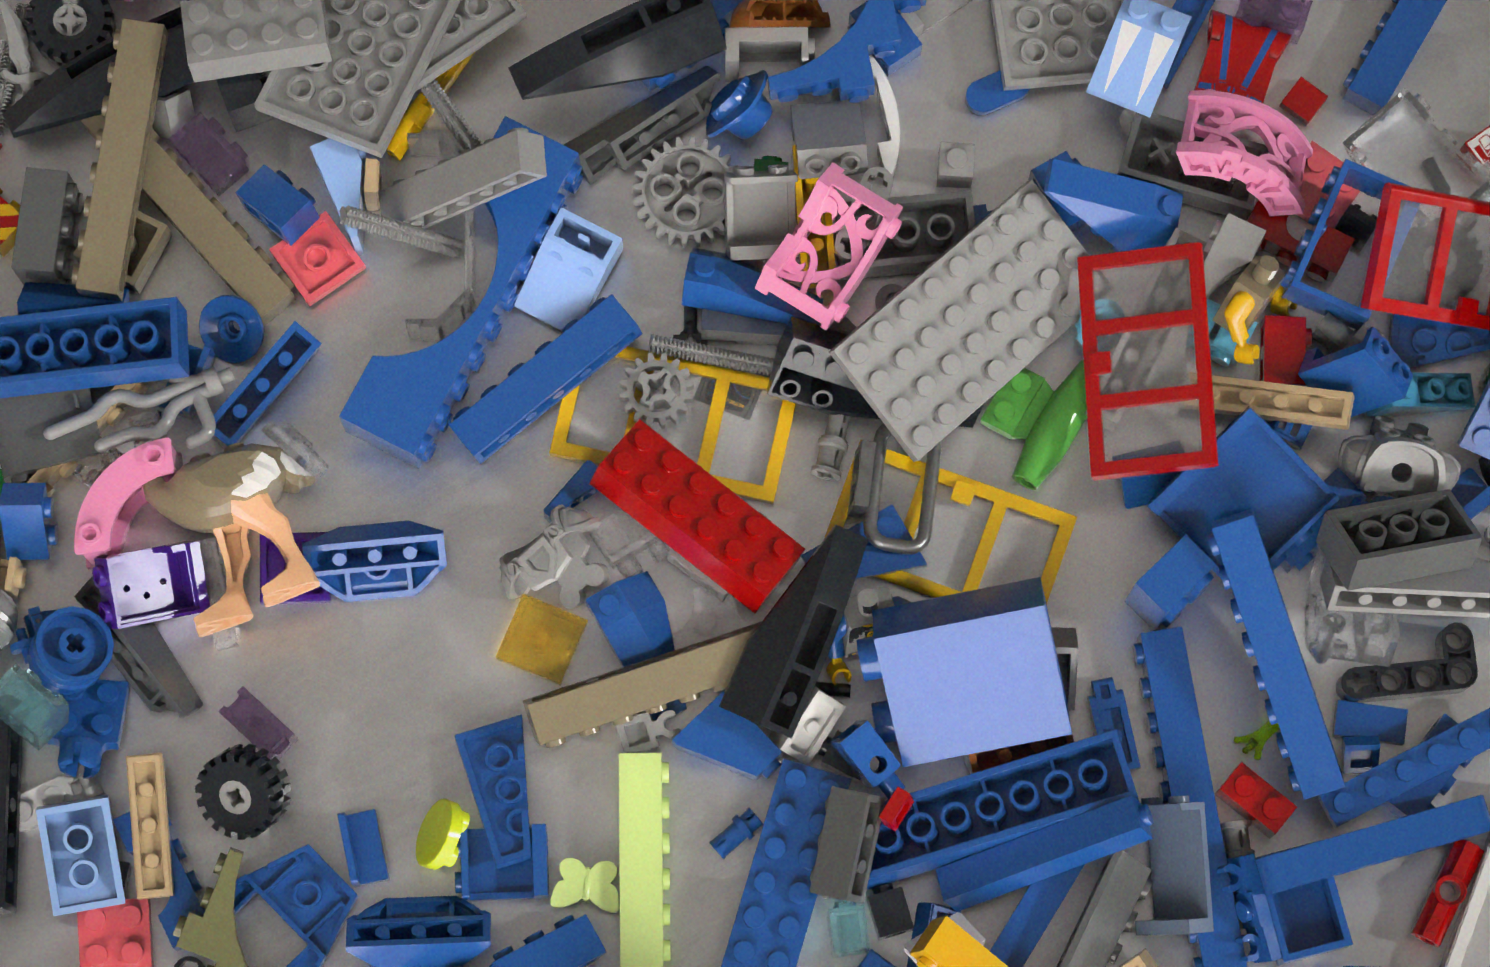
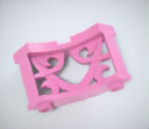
(1270, 177)
(823, 200)
(119, 497)

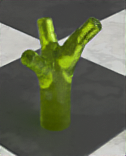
(1257, 739)

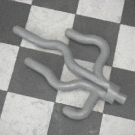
(184, 393)

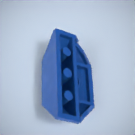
(377, 559)
(419, 932)

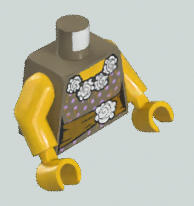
(1248, 300)

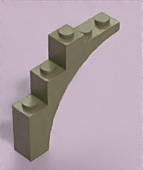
(215, 931)

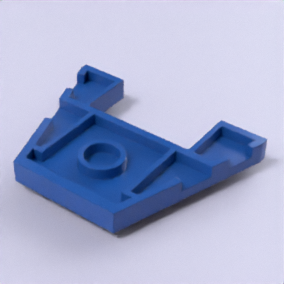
(305, 896)

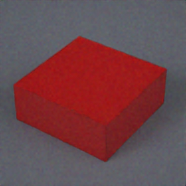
(1303, 101)
(896, 809)

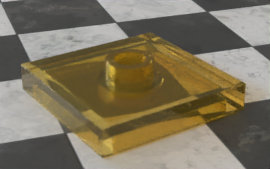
(541, 639)

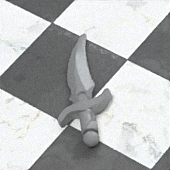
(18, 51)

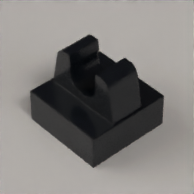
(1357, 225)

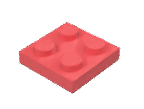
(1314, 177)
(318, 260)
(116, 935)

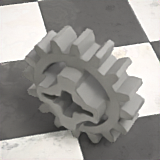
(644, 383)

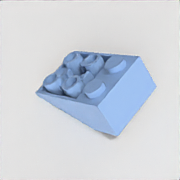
(568, 270)

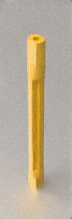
(420, 112)

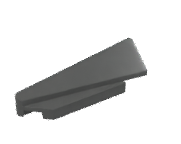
(645, 125)
(751, 330)
(147, 662)

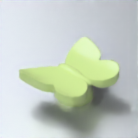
(586, 884)

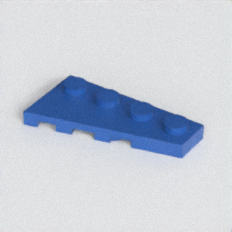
(497, 778)

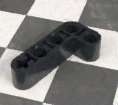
(1405, 672)

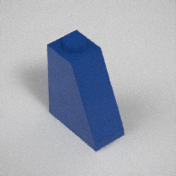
(729, 742)

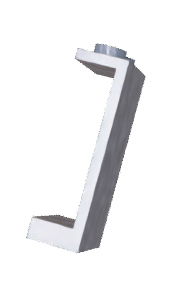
(1178, 868)

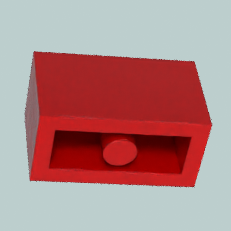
(1283, 348)
(1255, 800)

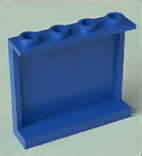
(1253, 473)

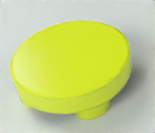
(441, 834)

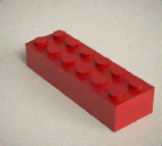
(697, 516)

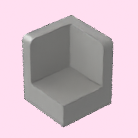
(173, 112)

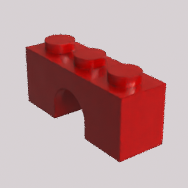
(1327, 254)

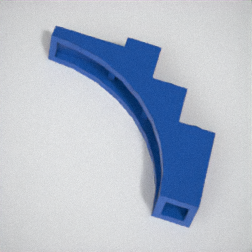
(848, 61)

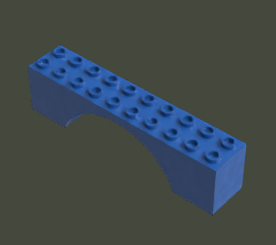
(410, 396)

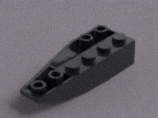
(623, 47)
(80, 85)
(812, 378)
(795, 637)

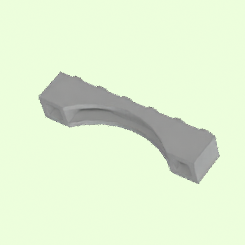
(1232, 250)

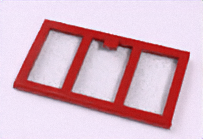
(1430, 257)
(1147, 361)

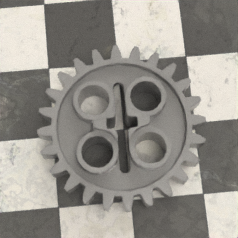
(667, 170)

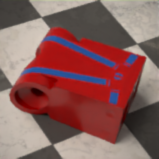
(1240, 56)

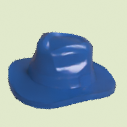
(740, 107)

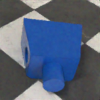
(858, 746)

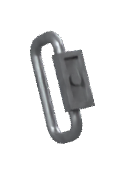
(866, 494)

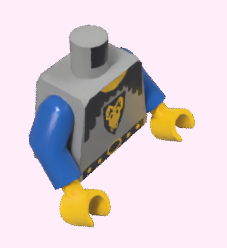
(857, 624)

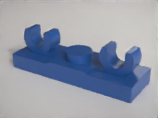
(1252, 909)

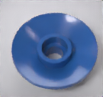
(219, 332)

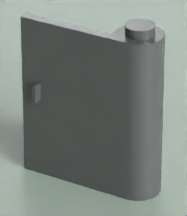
(22, 438)

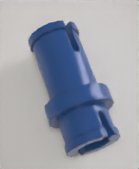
(736, 832)

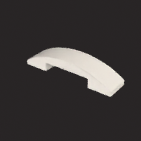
(888, 150)

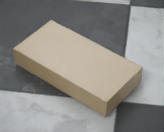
(372, 184)

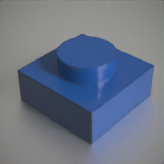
(1360, 754)

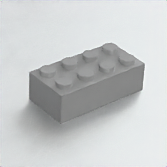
(253, 36)

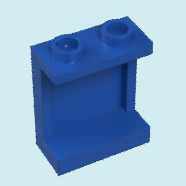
(1366, 369)
(484, 882)

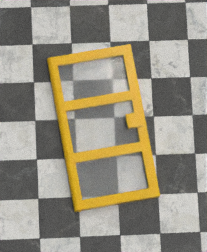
(729, 429)
(977, 531)

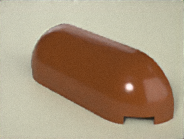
(779, 14)

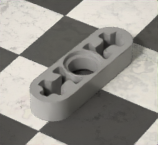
(870, 174)

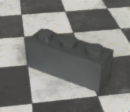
(847, 845)

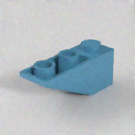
(1432, 394)

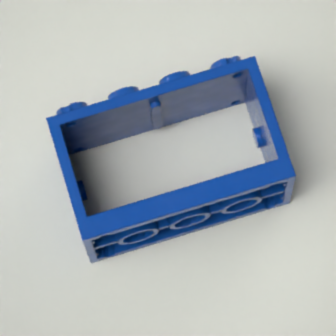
(1309, 297)

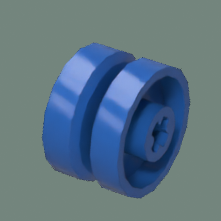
(73, 630)

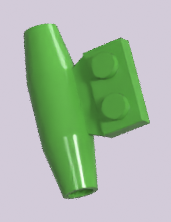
(1043, 417)

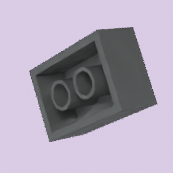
(46, 227)

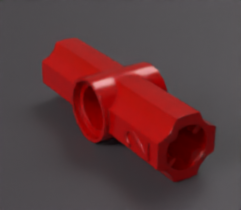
(1436, 912)

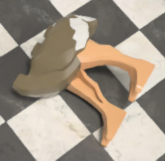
(228, 498)

